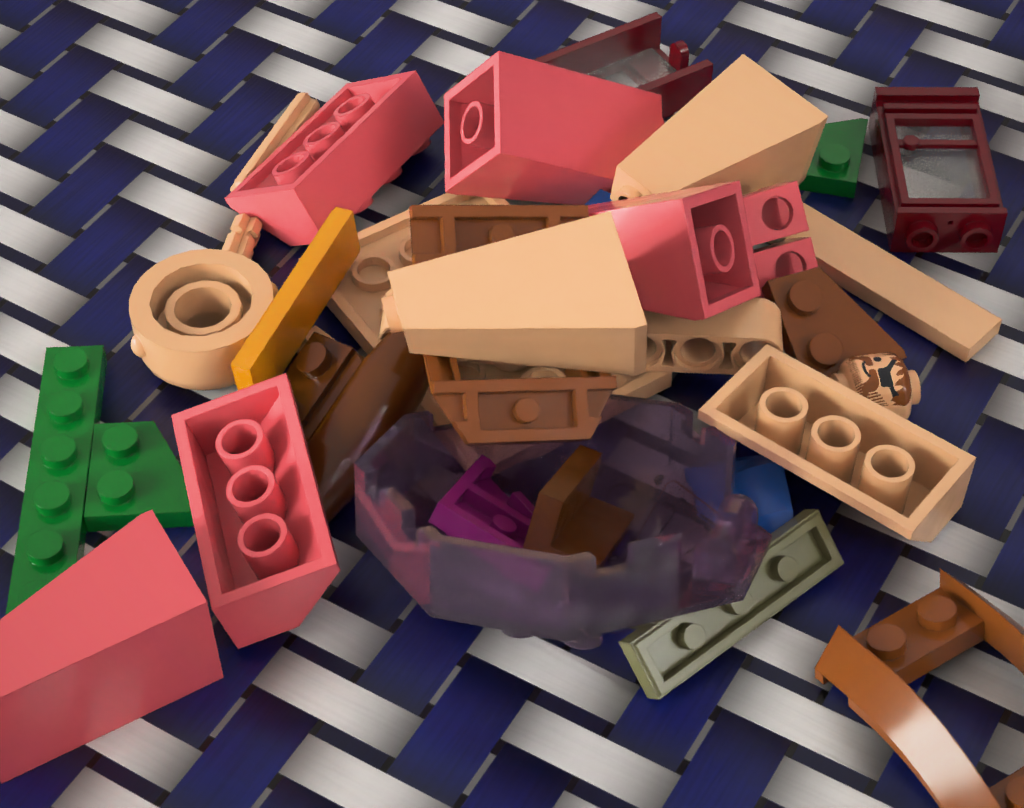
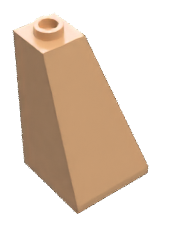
(732, 130)
(528, 301)

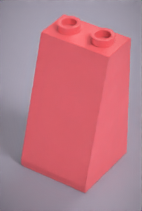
(541, 131)
(687, 249)
(102, 647)

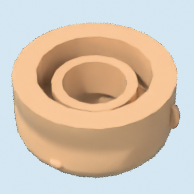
(197, 314)

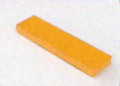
(298, 301)

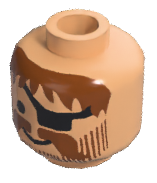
(882, 380)

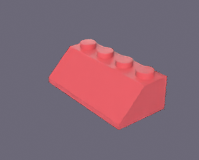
(339, 156)
(255, 510)

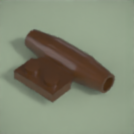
(351, 404)

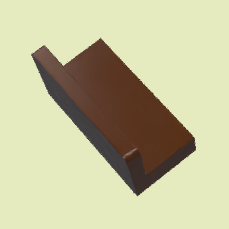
(572, 520)

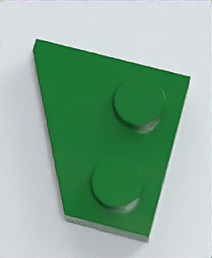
(837, 159)
(133, 474)

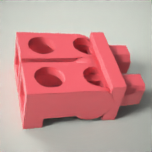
(770, 220)

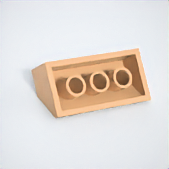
(843, 443)

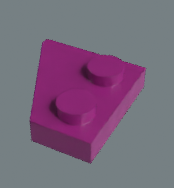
(481, 510)

